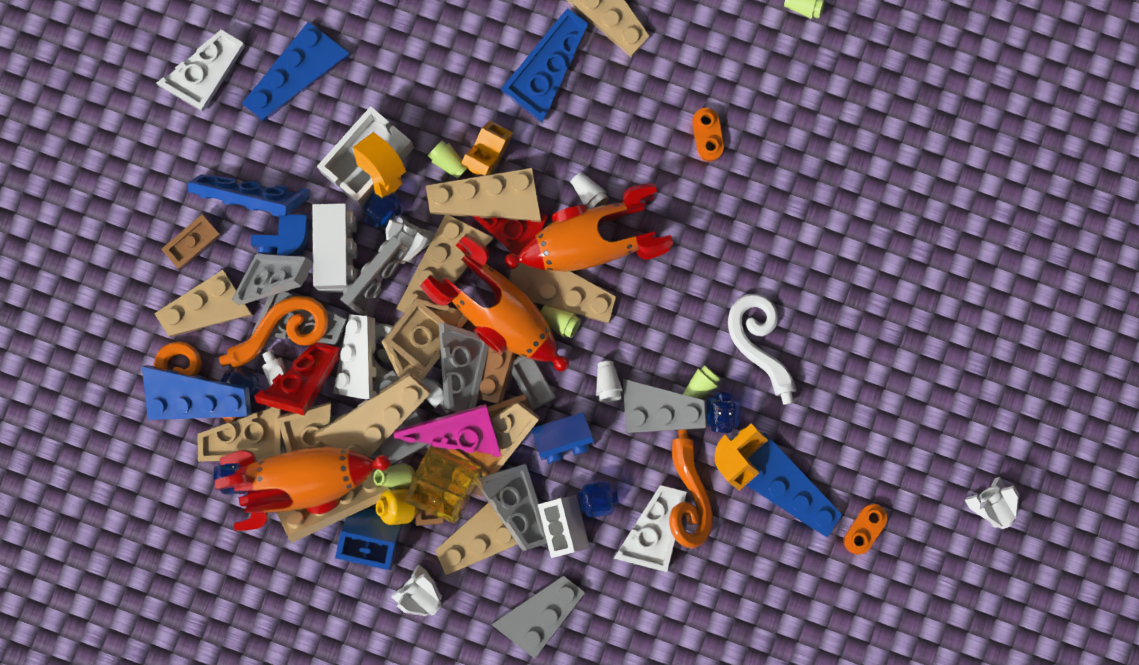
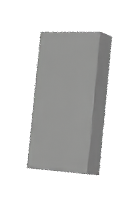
(532, 382)

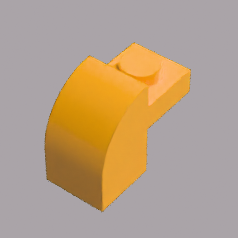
(487, 149)
(381, 163)
(733, 456)

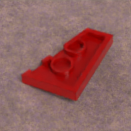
(512, 233)
(303, 381)

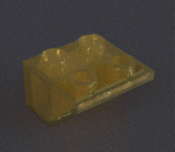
(443, 484)

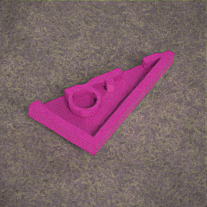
(462, 430)

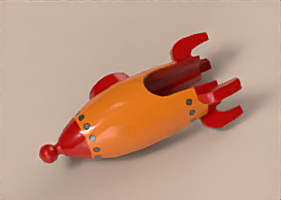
(574, 238)
(513, 319)
(296, 480)

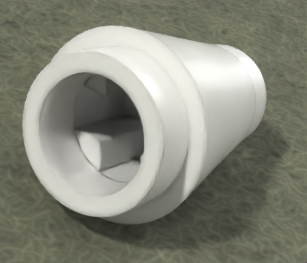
(589, 191)
(608, 383)

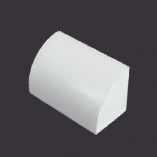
(563, 526)

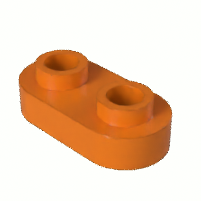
(707, 134)
(864, 528)

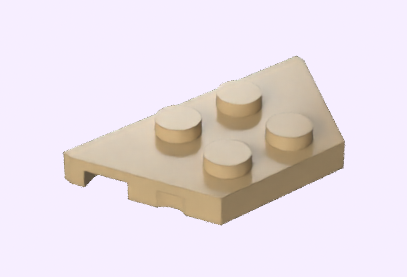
(415, 337)

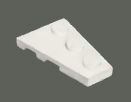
(204, 71)
(355, 363)
(651, 538)

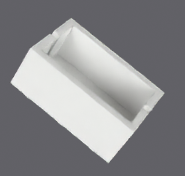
(341, 164)
(333, 247)

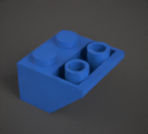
(563, 437)
(368, 540)

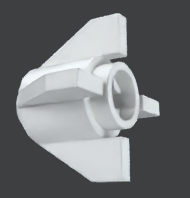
(410, 236)
(996, 504)
(419, 594)

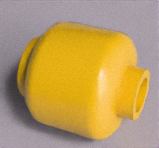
(393, 508)

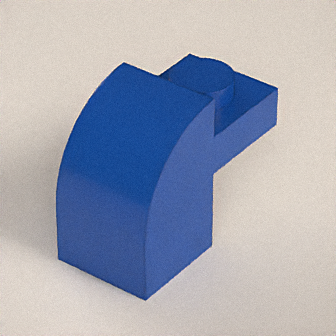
(291, 237)

